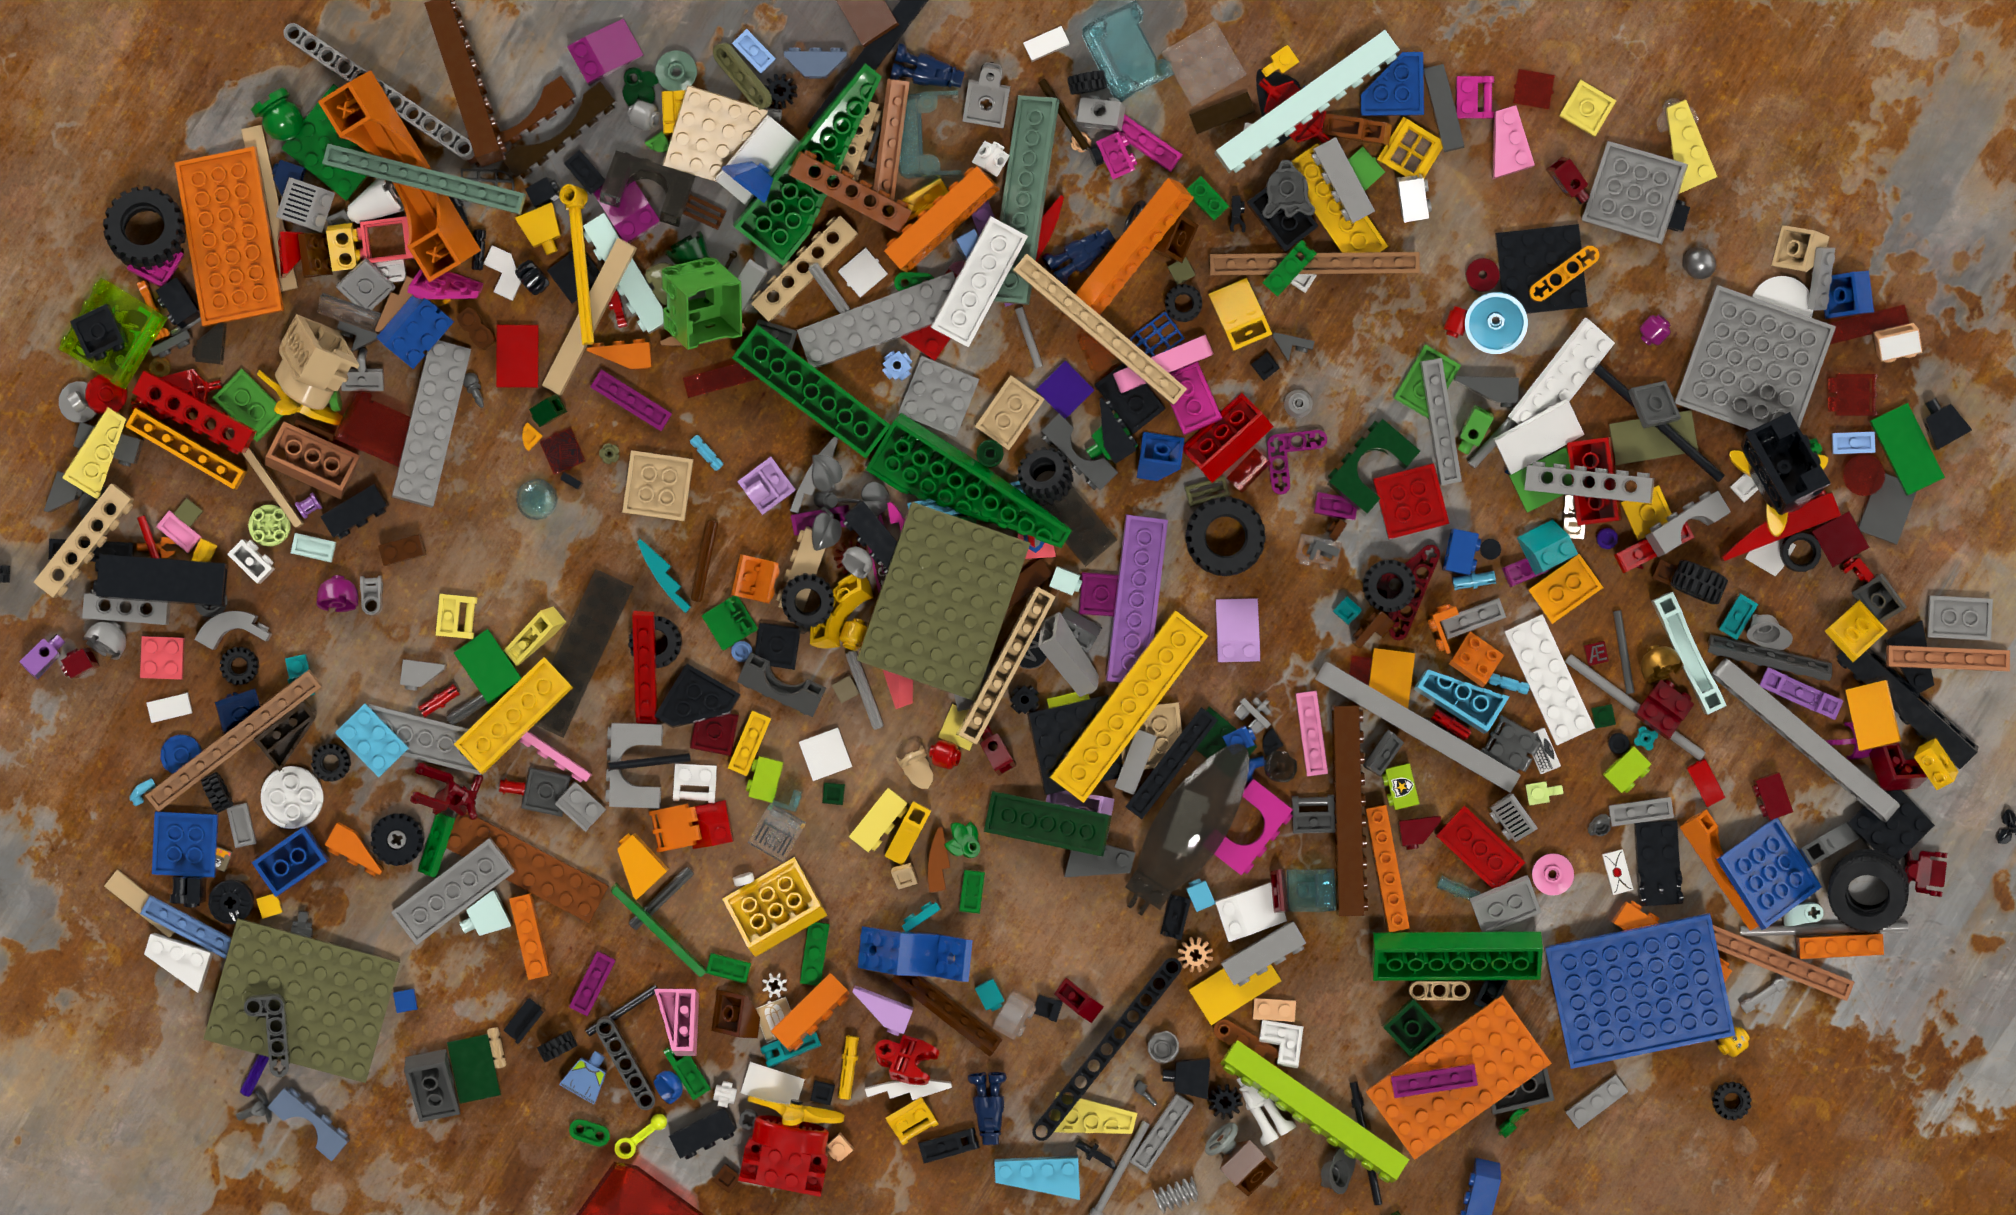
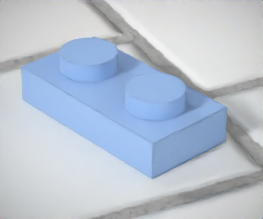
(753, 51)
(1853, 443)

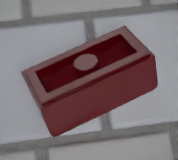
(1279, 891)

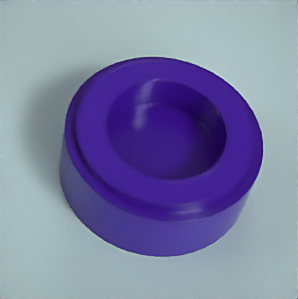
(1607, 538)

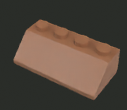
(312, 460)

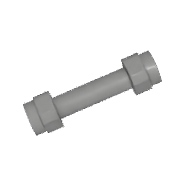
(1778, 985)

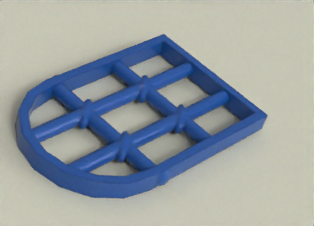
(1157, 330)

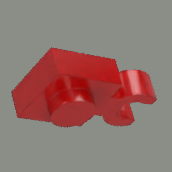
(616, 305)

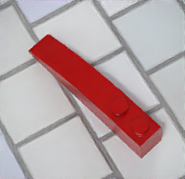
(1813, 513)

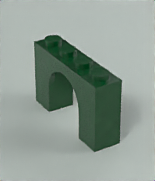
(1346, 479)

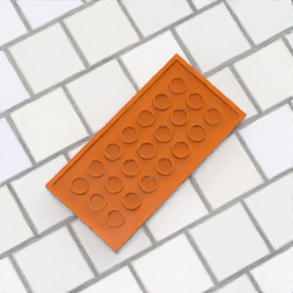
(229, 236)
(1503, 1060)

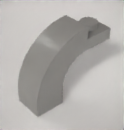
(219, 625)

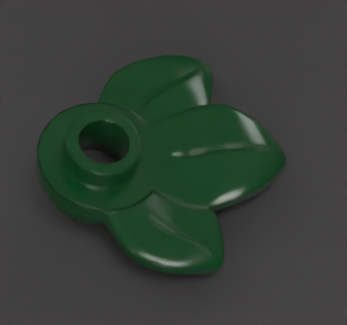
(641, 89)

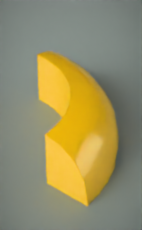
(847, 597)

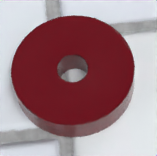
(1489, 268)

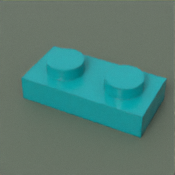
(1738, 616)
(927, 911)

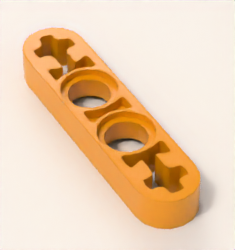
(1562, 271)

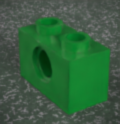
(1207, 199)

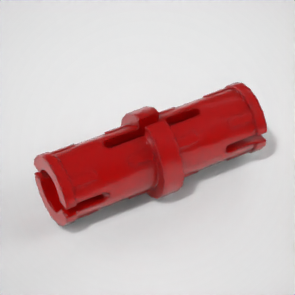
(439, 700)

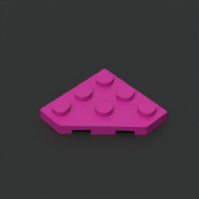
(444, 287)

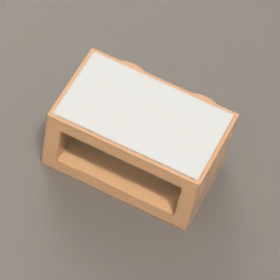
(1897, 342)

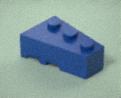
(1483, 1188)

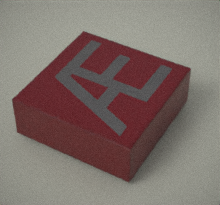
(1596, 653)

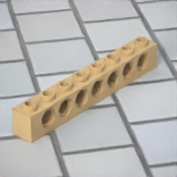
(1005, 665)

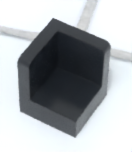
(1048, 1007)

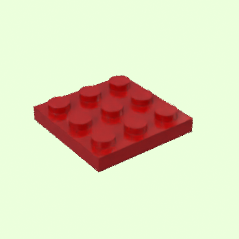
(1411, 501)

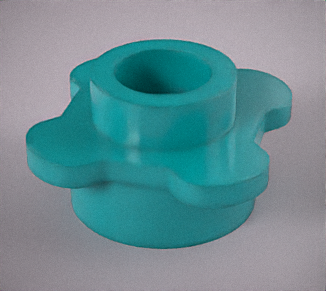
(1648, 744)

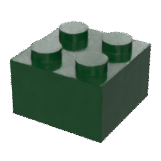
(1411, 1027)

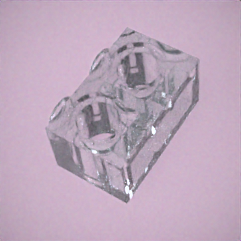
(1307, 539)

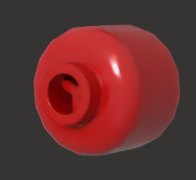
(945, 754)

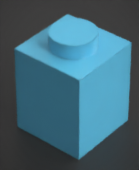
(1200, 894)

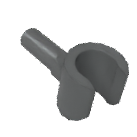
(1140, 1088)

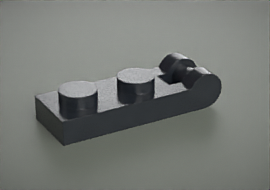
(948, 1145)

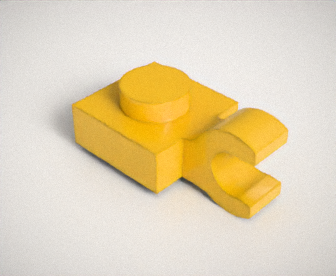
(1282, 61)

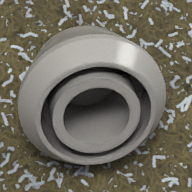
(1294, 409)

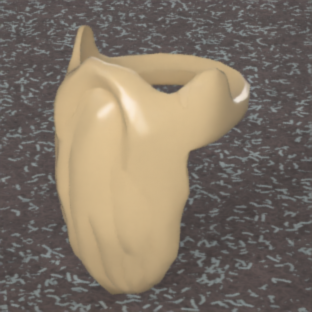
(917, 768)

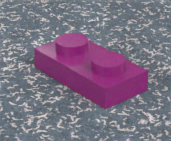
(1334, 506)

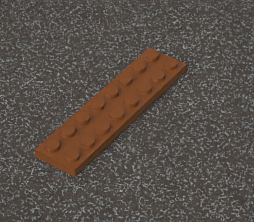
(534, 868)

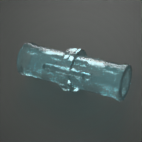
(1456, 888)

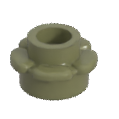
(614, 453)

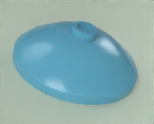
(1499, 336)

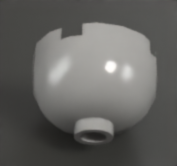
(106, 638)

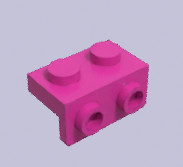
(1116, 154)

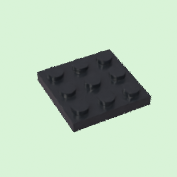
(1896, 835)

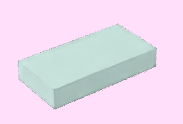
(313, 547)

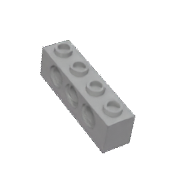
(93, 610)

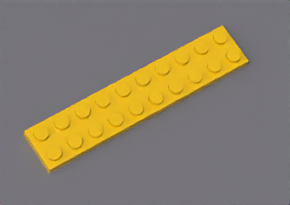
(1128, 706)

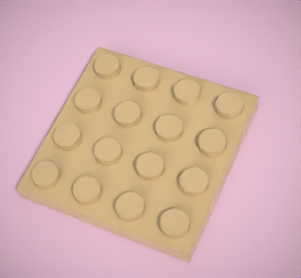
(709, 132)

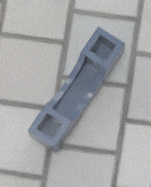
(330, 1139)

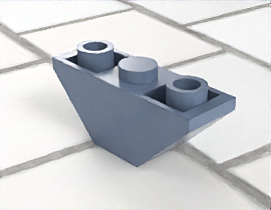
(815, 62)

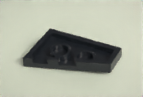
(1914, 635)

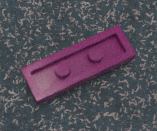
(592, 983)

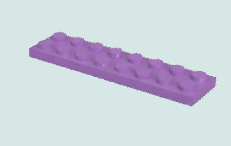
(1136, 593)

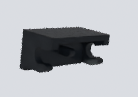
(1175, 916)

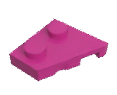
(161, 275)

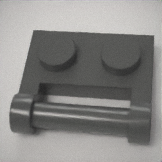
(1313, 821)

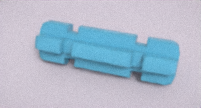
(706, 452)
(1509, 683)

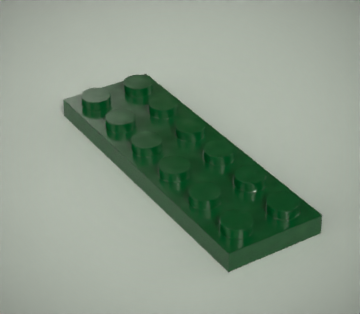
(1047, 823)

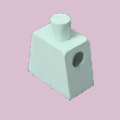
(487, 915)

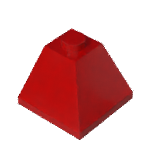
(288, 251)
(713, 824)

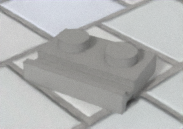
(580, 806)

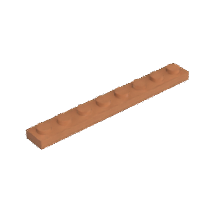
(1783, 964)

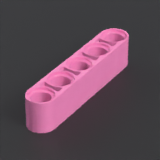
(1169, 360)

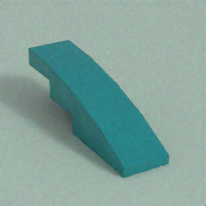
(659, 568)

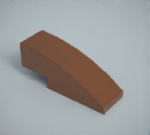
(1357, 129)
(937, 862)

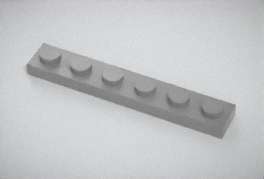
(1440, 421)

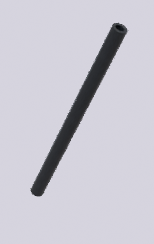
(1667, 430)

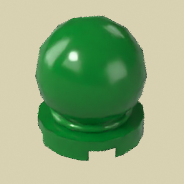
(280, 117)

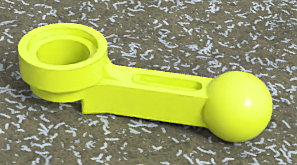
(658, 1122)

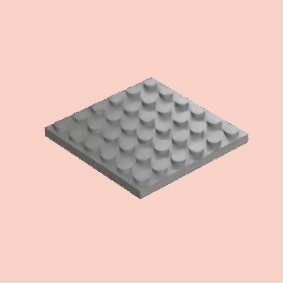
(1753, 361)

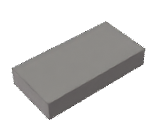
(241, 825)

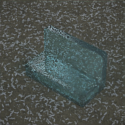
(794, 802)

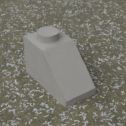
(419, 673)

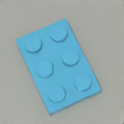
(372, 740)

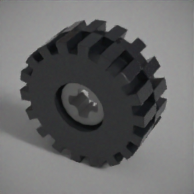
(400, 825)

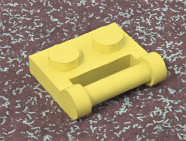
(449, 616)

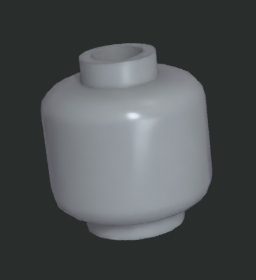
(643, 115)

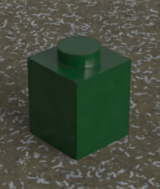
(548, 410)

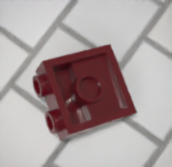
(1664, 708)

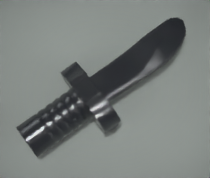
(1092, 1152)

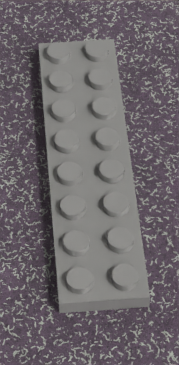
(875, 322)
(431, 423)

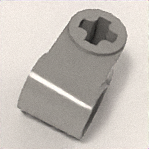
(371, 593)

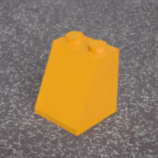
(640, 864)

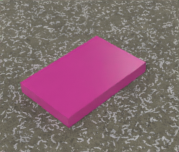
(1196, 405)

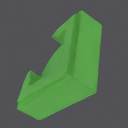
(658, 143)

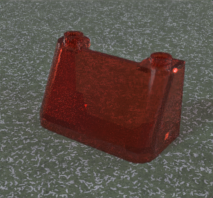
(373, 428)

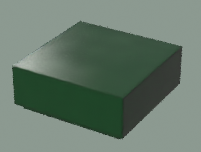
(833, 793)

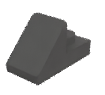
(363, 336)
(1285, 344)

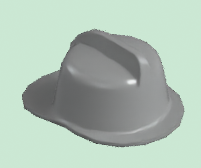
(1768, 633)

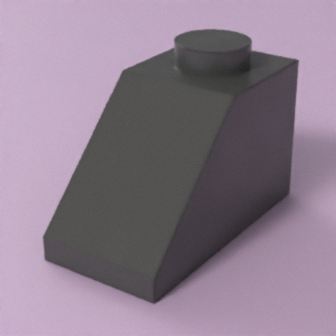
(61, 494)

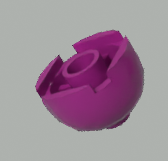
(337, 594)

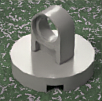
(73, 403)

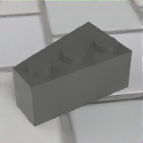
(1114, 861)

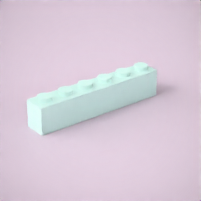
(633, 283)

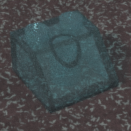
(1311, 890)

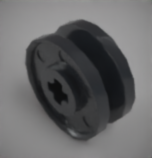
(223, 892)

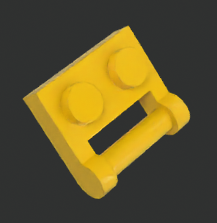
(909, 1116)

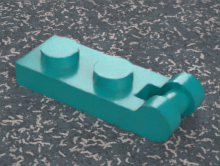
(810, 1043)

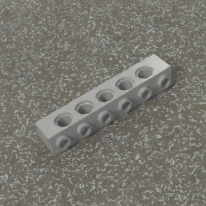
(1535, 482)

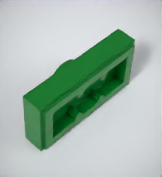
(972, 891)
(728, 968)

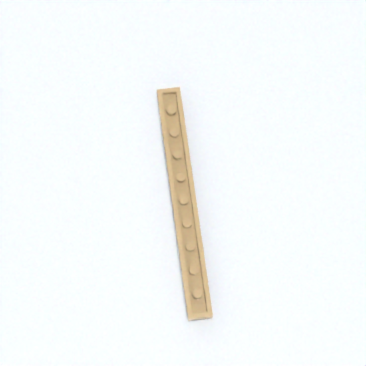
(1099, 329)

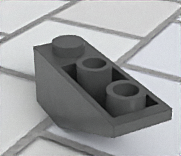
(1828, 844)

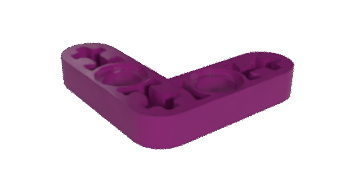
(1287, 447)

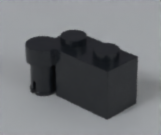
(189, 890)

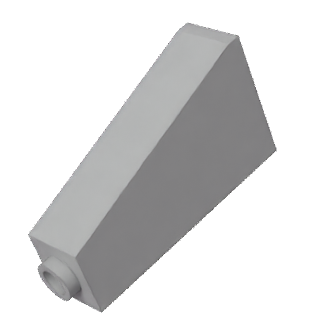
(1067, 655)

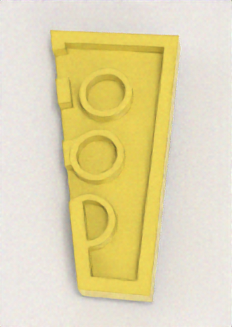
(1688, 146)
(93, 460)
(1094, 1117)

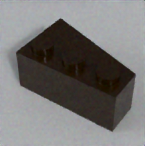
(285, 734)

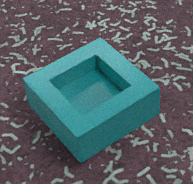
(1347, 610)

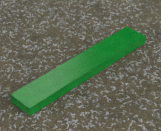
(658, 930)

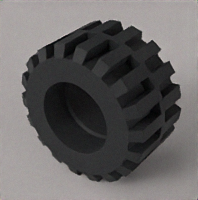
(1040, 462)
(1699, 582)
(1389, 604)
(812, 618)
(674, 641)

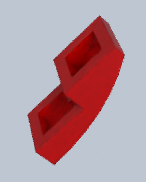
(1705, 782)

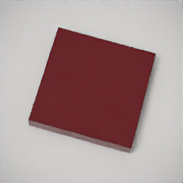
(1840, 539)
(715, 734)

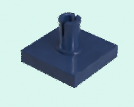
(236, 708)

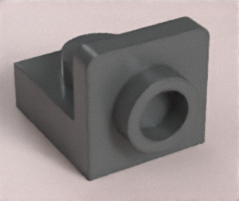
(1326, 550)

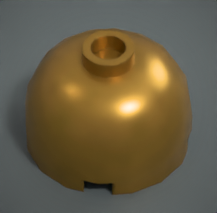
(1659, 663)

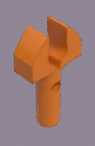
(142, 547)

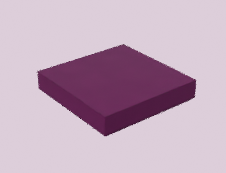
(1098, 594)

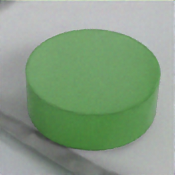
(336, 402)

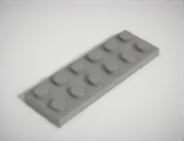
(427, 738)
(453, 891)

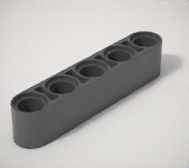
(618, 1055)

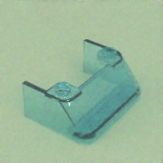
(912, 161)

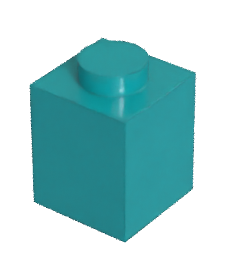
(990, 995)

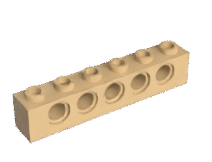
(801, 280)
(46, 579)

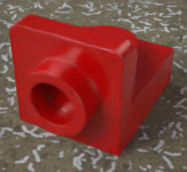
(1861, 572)

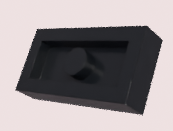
(585, 172)

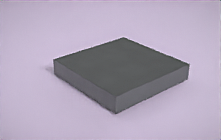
(1654, 404)
(543, 790)

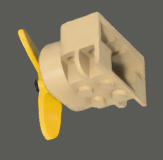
(310, 370)

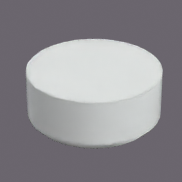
(743, 879)

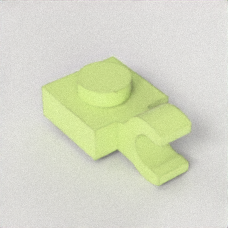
(1539, 792)

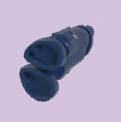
(927, 71)
(1081, 253)
(988, 1108)

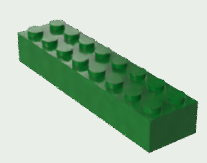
(811, 391)
(1457, 956)

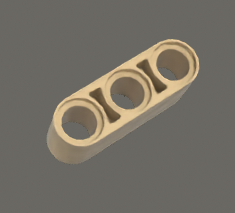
(1428, 986)

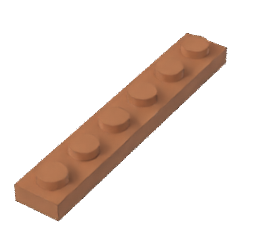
(891, 137)
(1948, 658)

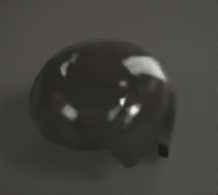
(1280, 766)

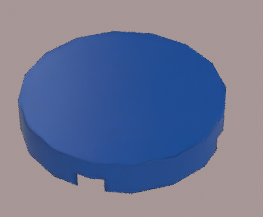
(179, 751)

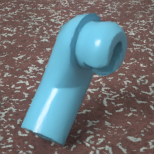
(140, 789)

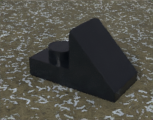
(1489, 992)

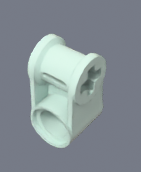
(1799, 914)

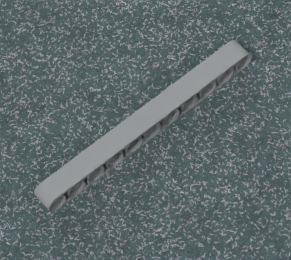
(355, 71)
(1417, 727)
(1805, 740)

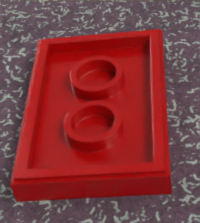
(517, 356)

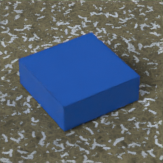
(405, 1000)

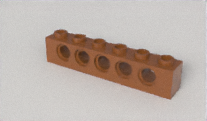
(800, 171)

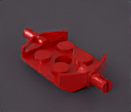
(1281, 93)
(188, 381)

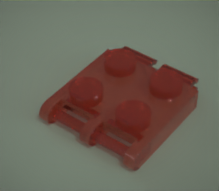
(1852, 395)

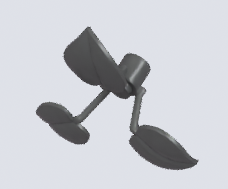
(825, 474)

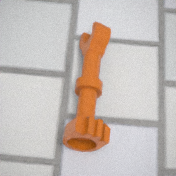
(146, 293)

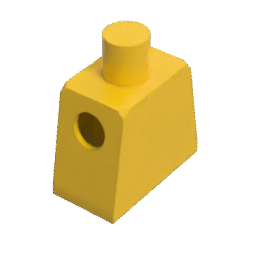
(541, 227)

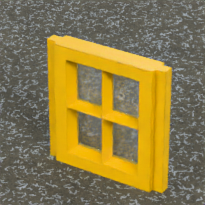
(1410, 150)

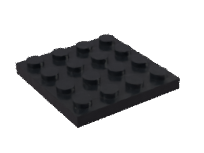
(1534, 253)
(1056, 732)

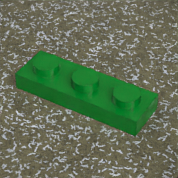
(436, 845)
(814, 953)

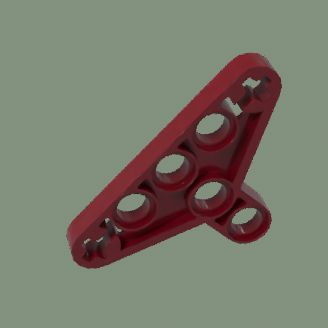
(1422, 584)

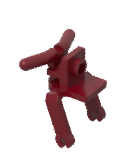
(452, 796)
(1926, 871)

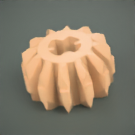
(1201, 951)

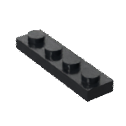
(107, 548)

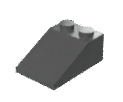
(432, 1085)

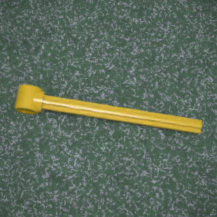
(574, 206)

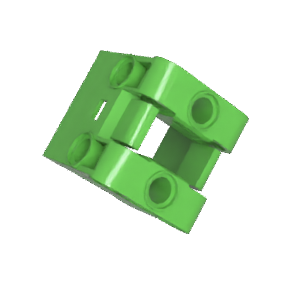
(689, 318)

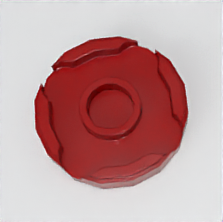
(102, 394)

